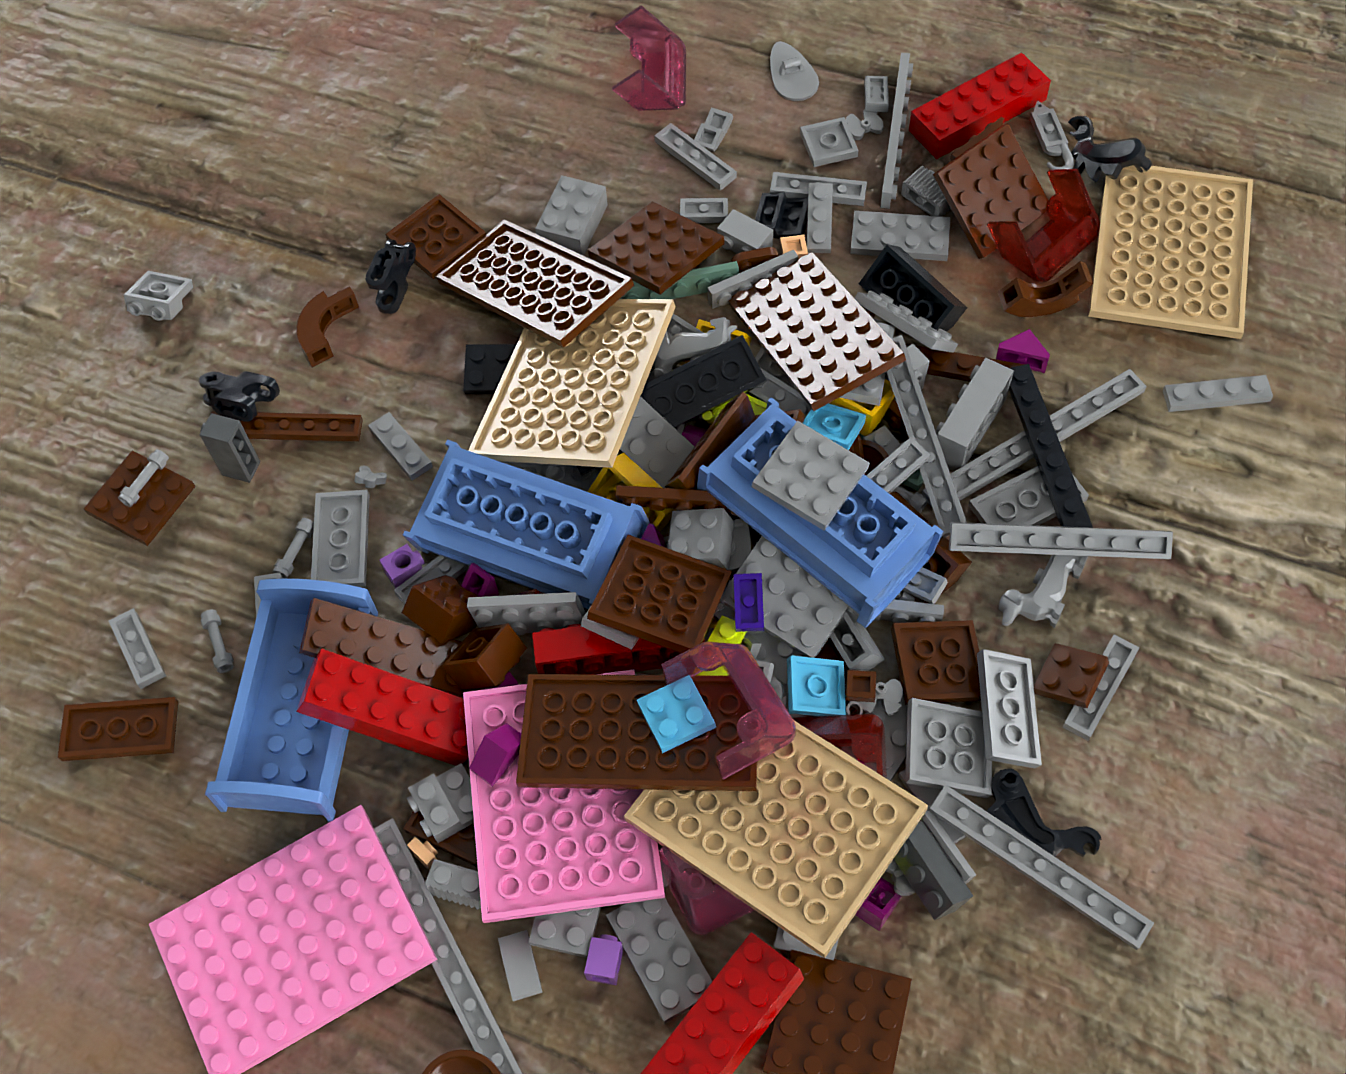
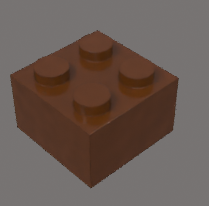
(440, 608)
(485, 657)

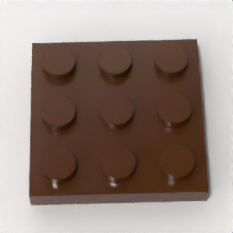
(438, 233)
(154, 508)
(937, 660)

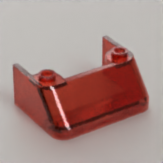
(1068, 232)
(860, 731)

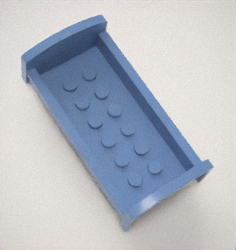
(522, 525)
(866, 549)
(271, 751)

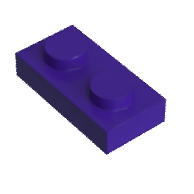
(748, 602)

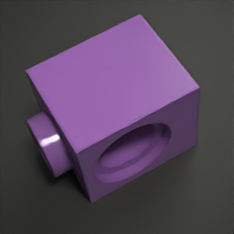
(393, 561)
(604, 959)

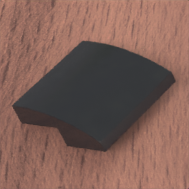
(783, 214)

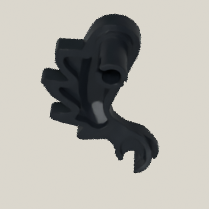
(1106, 156)
(1017, 810)

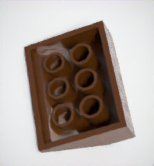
(724, 430)

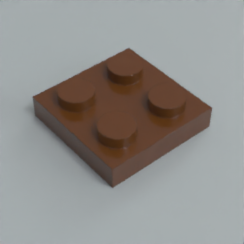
(1070, 675)

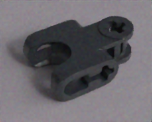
(390, 269)
(237, 395)

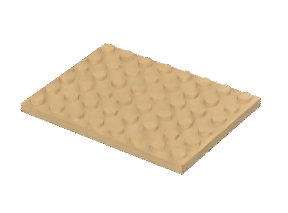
(1173, 250)
(577, 398)
(798, 845)

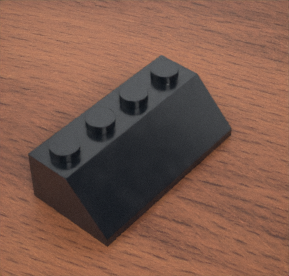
(912, 286)

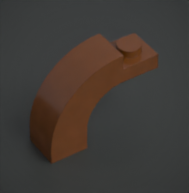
(1045, 298)
(315, 320)

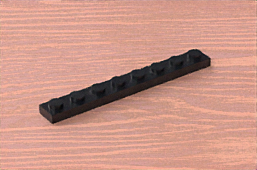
(1047, 449)

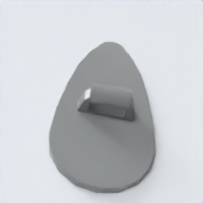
(792, 73)

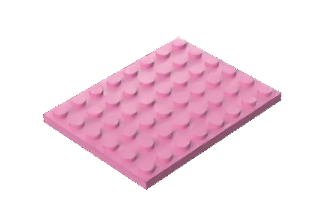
(551, 845)
(291, 944)

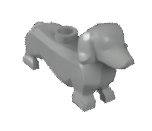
(689, 346)
(1046, 598)

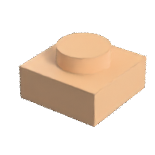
(794, 243)
(423, 852)

